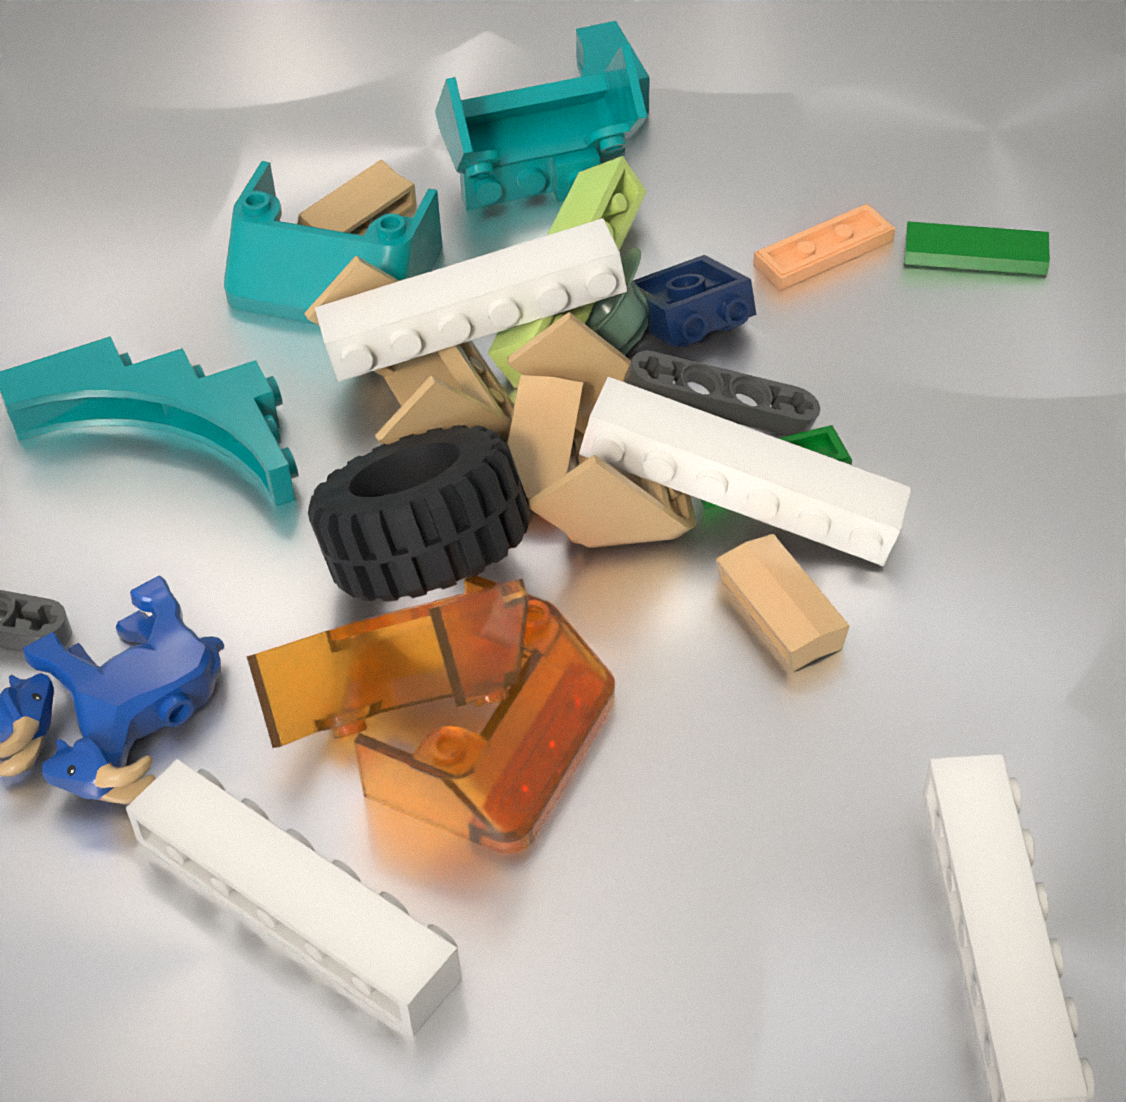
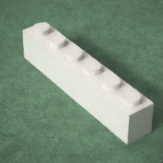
(471, 299)
(746, 471)
(297, 895)
(1002, 936)

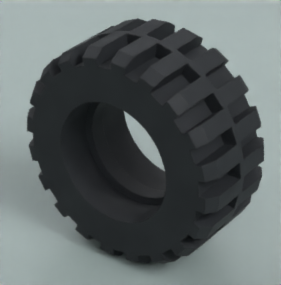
(420, 513)

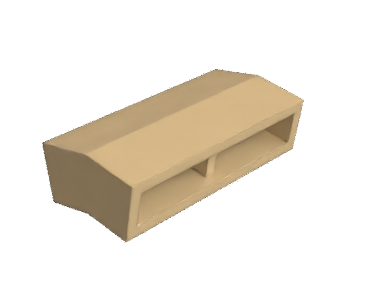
(362, 201)
(543, 429)
(782, 601)

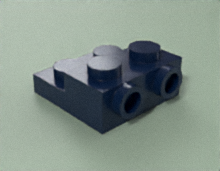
(696, 300)

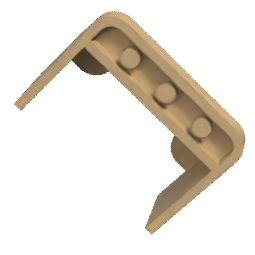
(433, 389)
(594, 500)

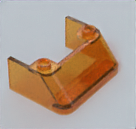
(394, 661)
(510, 776)

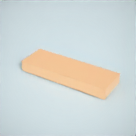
(823, 246)

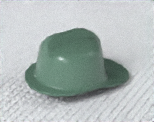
(624, 316)

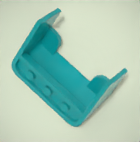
(542, 118)
(286, 266)

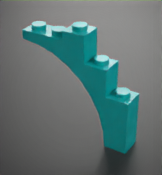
(556, 174)
(164, 393)

